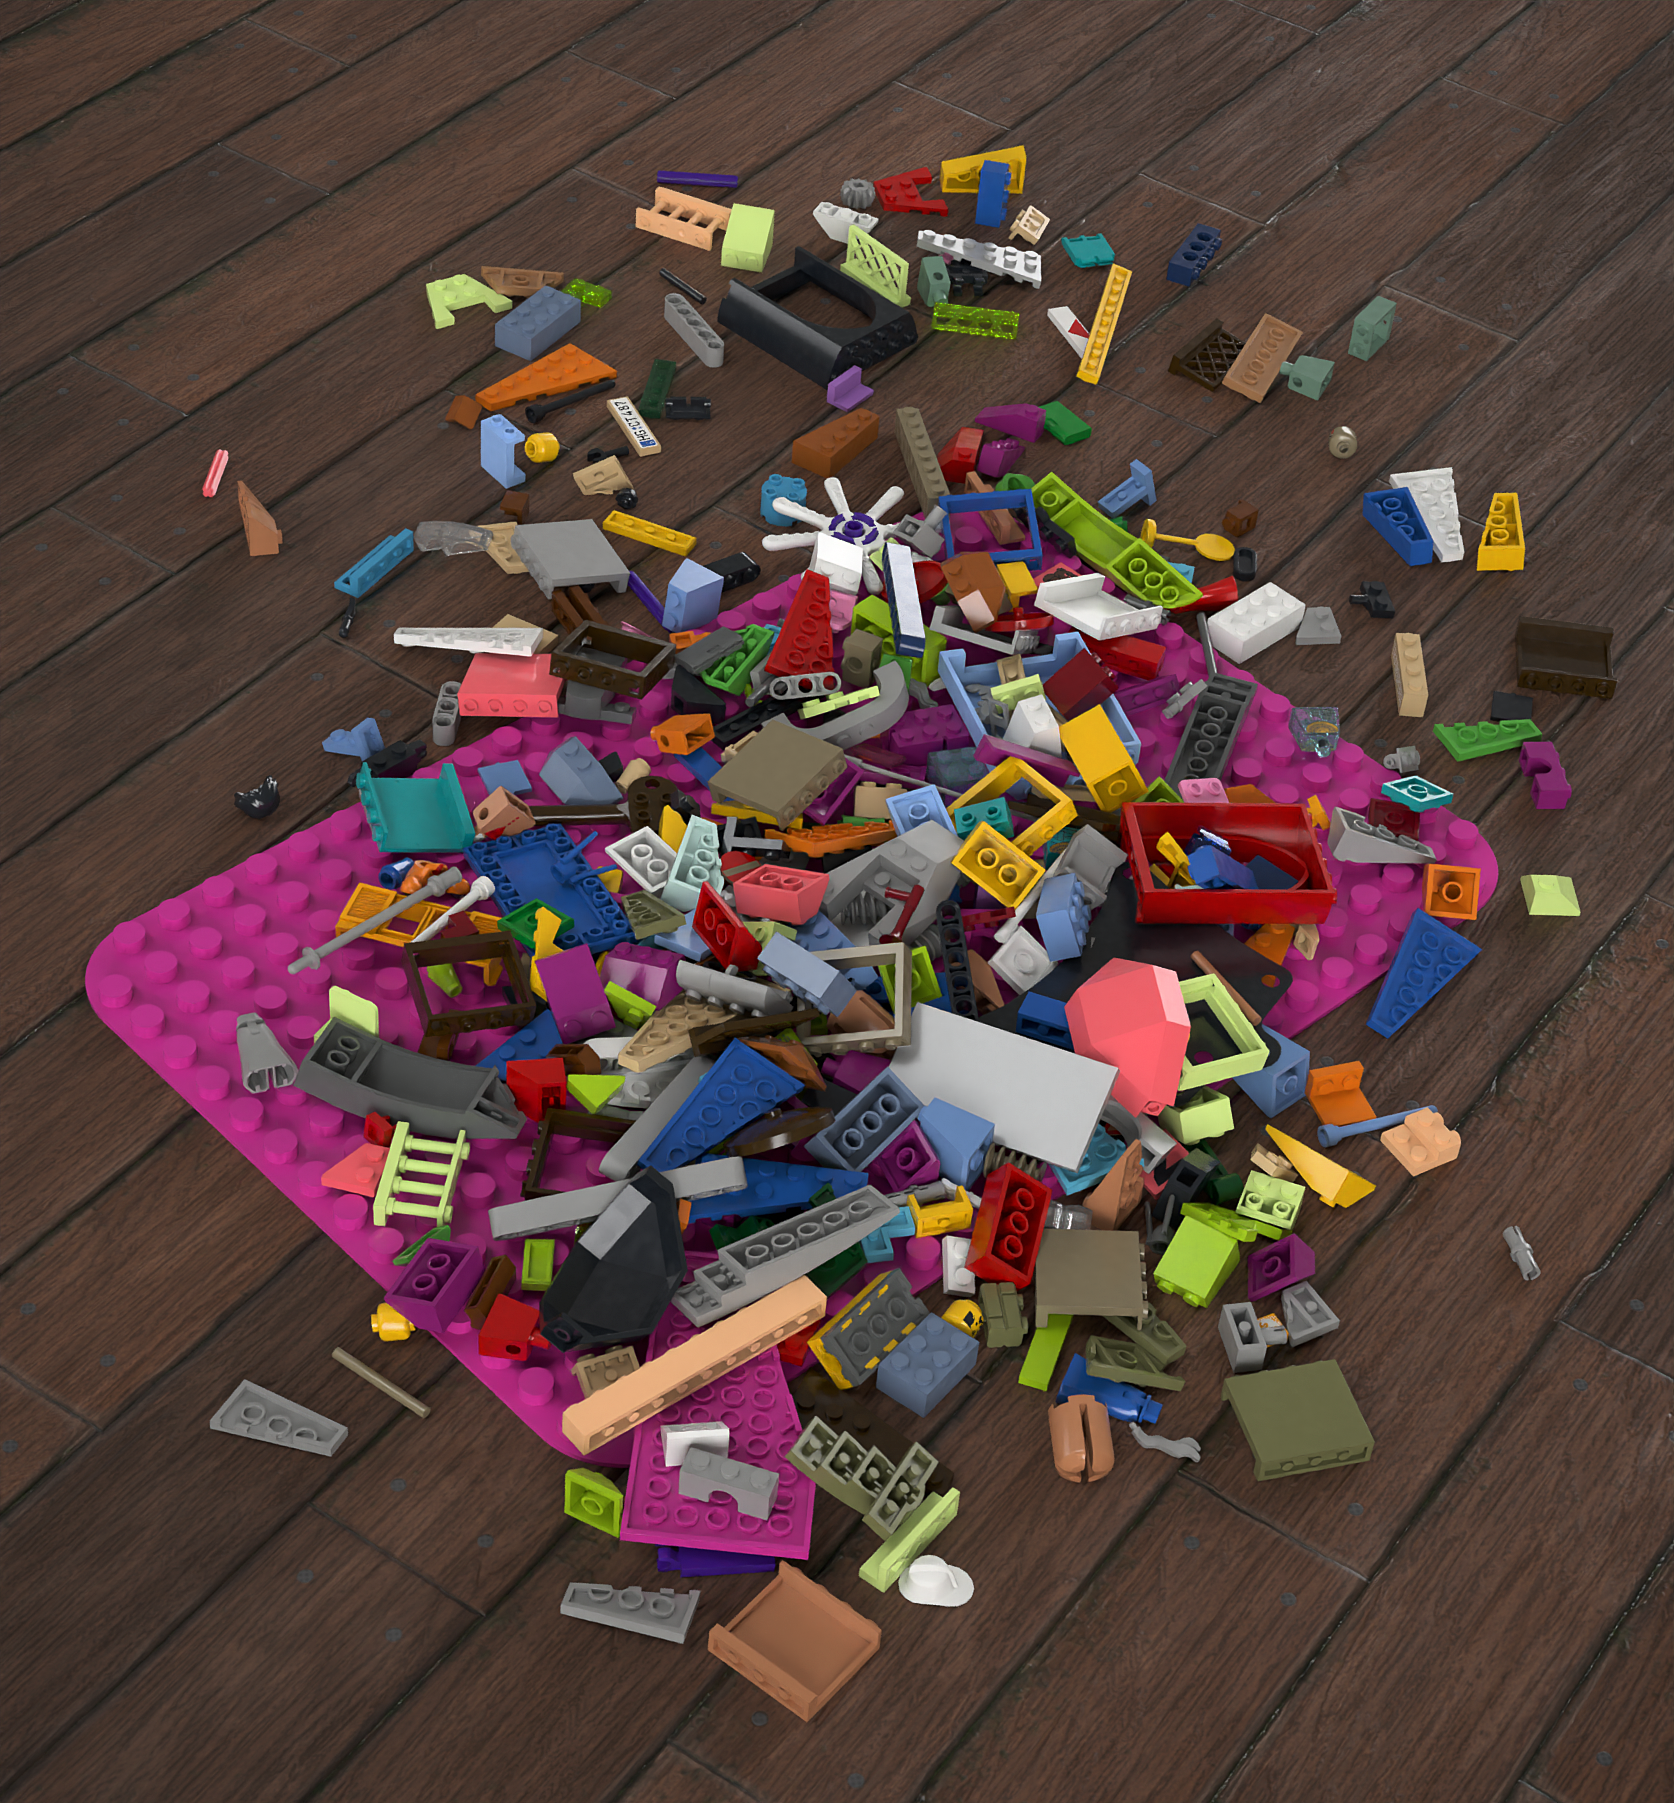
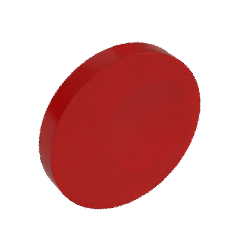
(929, 580)
(1021, 621)

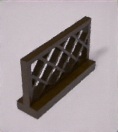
(1199, 347)
(1103, 822)
(717, 1037)

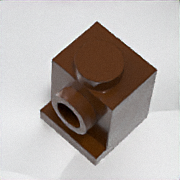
(1240, 518)

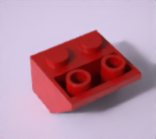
(537, 1085)

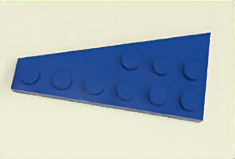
(1421, 966)
(724, 1102)
(773, 1188)

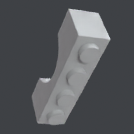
(1154, 1141)

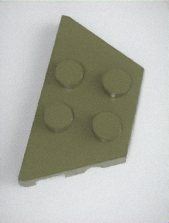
(1127, 1363)

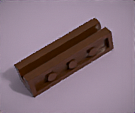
(574, 609)

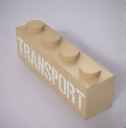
(1409, 675)

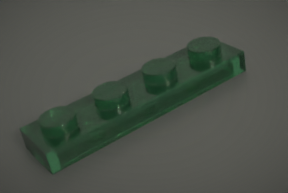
(657, 388)

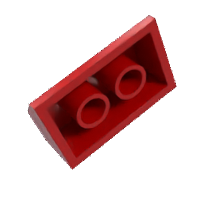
(724, 931)

